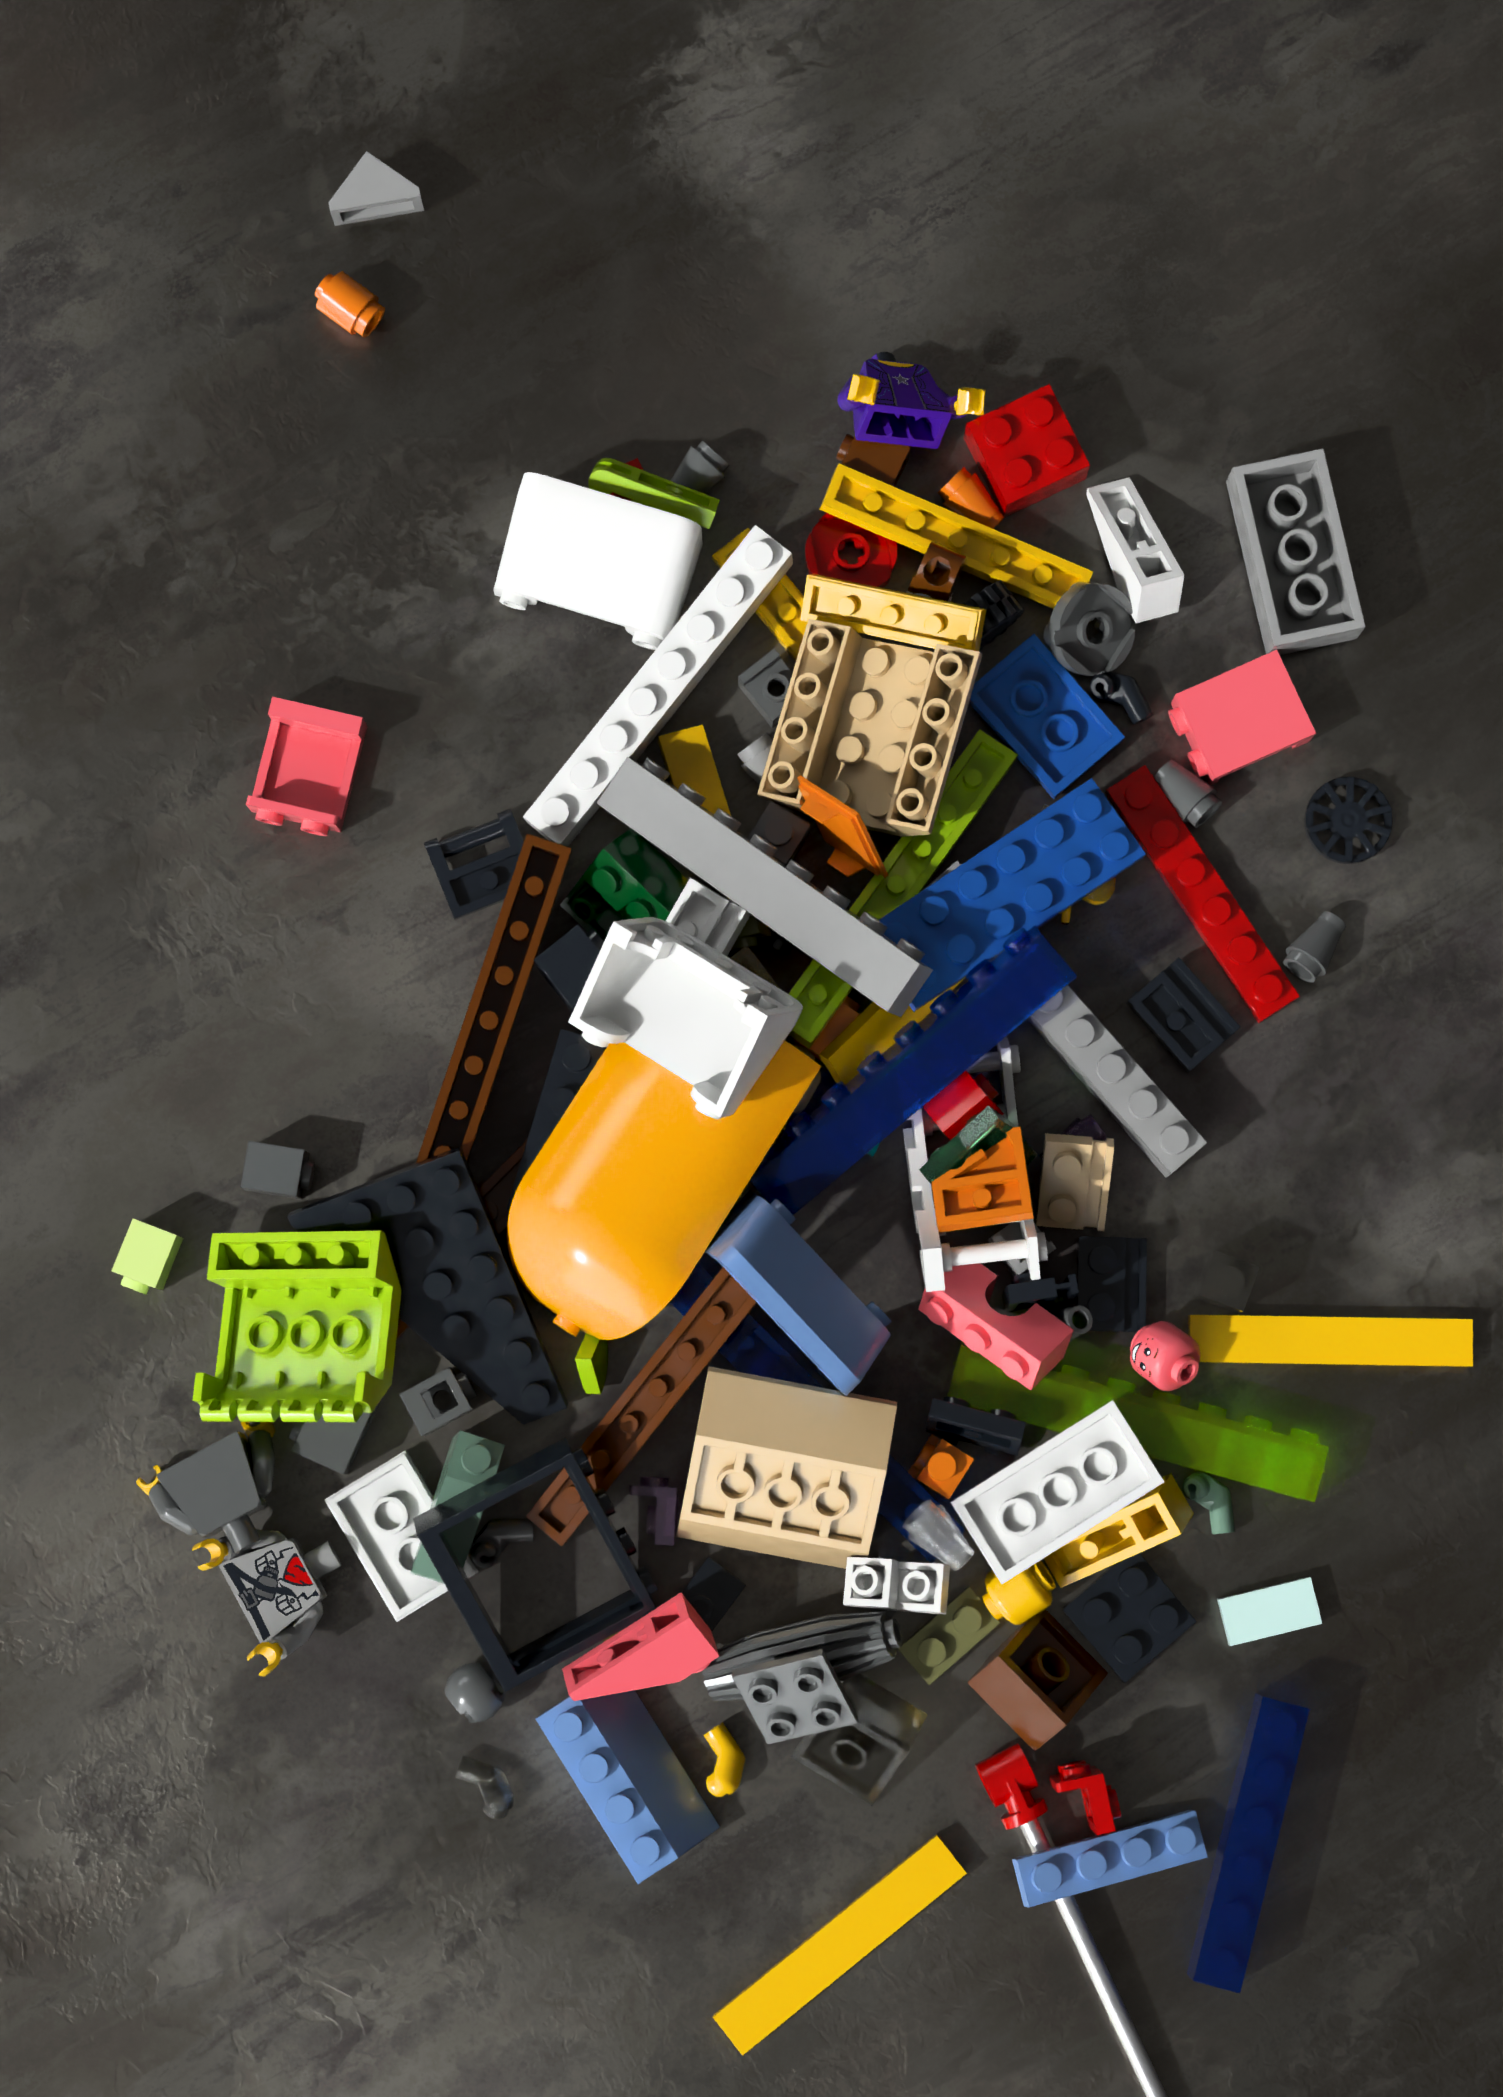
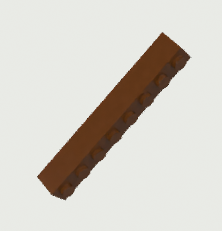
(496, 998)

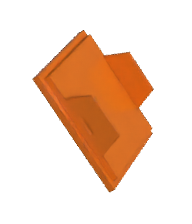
(843, 830)

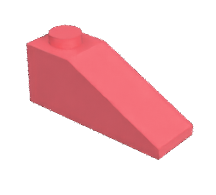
(646, 1654)

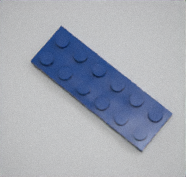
(1014, 886)

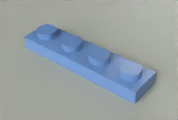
(1109, 1858)

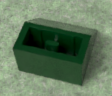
(623, 884)

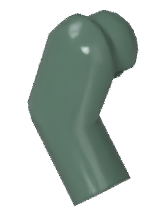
(1214, 1497)

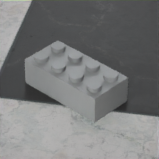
(1295, 552)

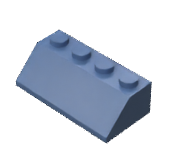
(629, 1779)

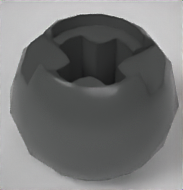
(474, 1692)

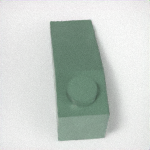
(466, 1465)

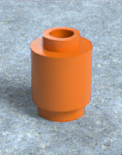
(349, 304)

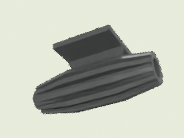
(796, 1671)

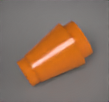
(970, 498)

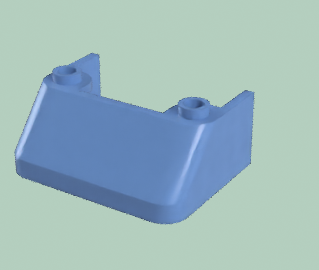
(800, 1291)

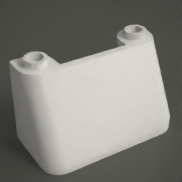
(598, 557)
(685, 1010)

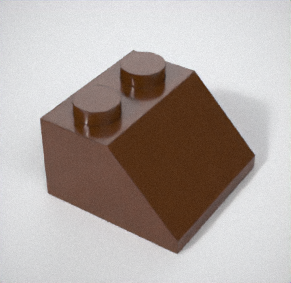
(1038, 1679)

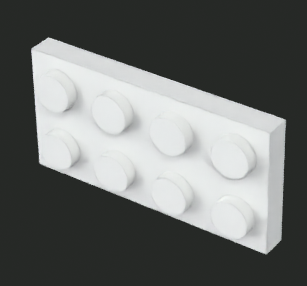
(1057, 1492)

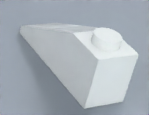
(1136, 550)

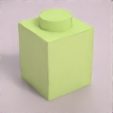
(146, 1256)

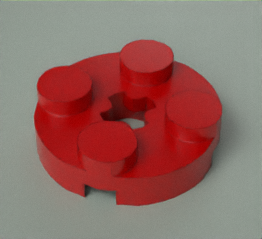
(829, 539)

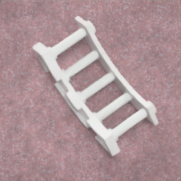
(939, 1257)

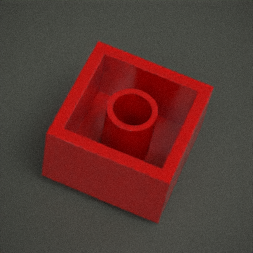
(1026, 450)

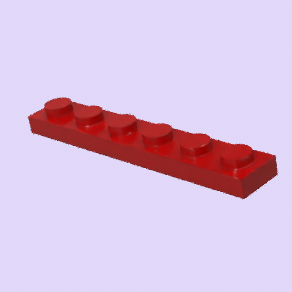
(1202, 894)

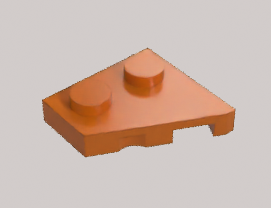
(986, 1189)

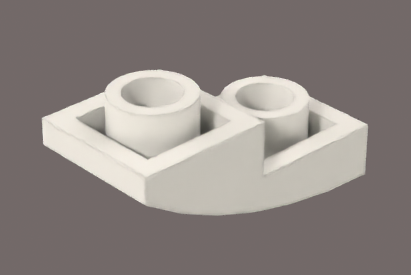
(896, 1585)

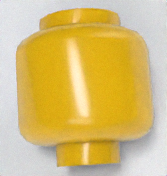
(1020, 1596)

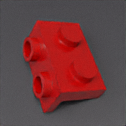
(1098, 1798)

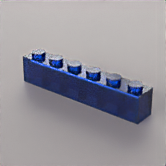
(1247, 1843)

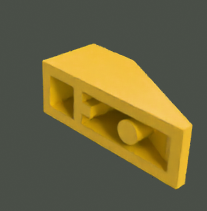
(1135, 1528)

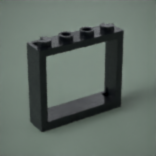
(577, 1634)

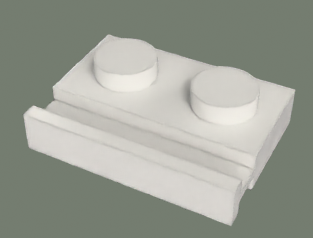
(708, 916)

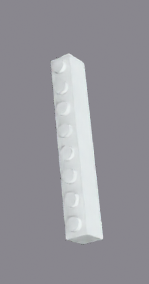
(660, 686)

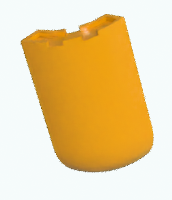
(638, 1187)

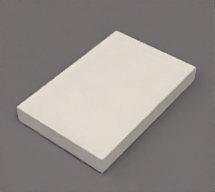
(380, 1527)

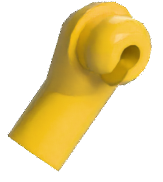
(729, 1762)

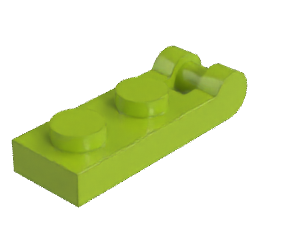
(652, 491)

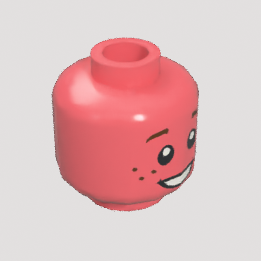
(1165, 1355)

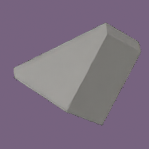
(374, 193)

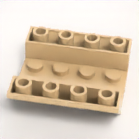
(870, 726)
(786, 1468)

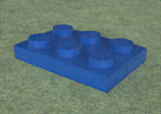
(1044, 716)

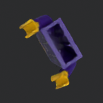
(903, 403)

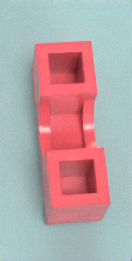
(1020, 1345)

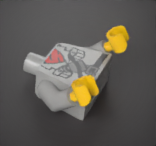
(275, 1589)

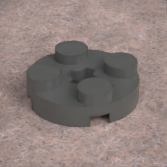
(1068, 628)

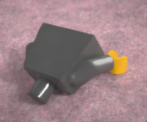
(218, 1487)

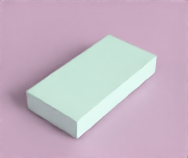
(1269, 1611)

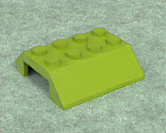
(301, 1326)

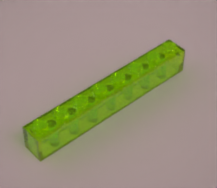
(1166, 1430)

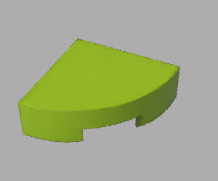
(592, 1364)

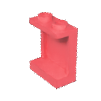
(1240, 717)
(307, 766)

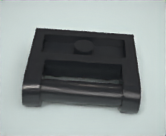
(483, 880)

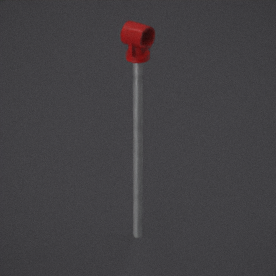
(1009, 1782)

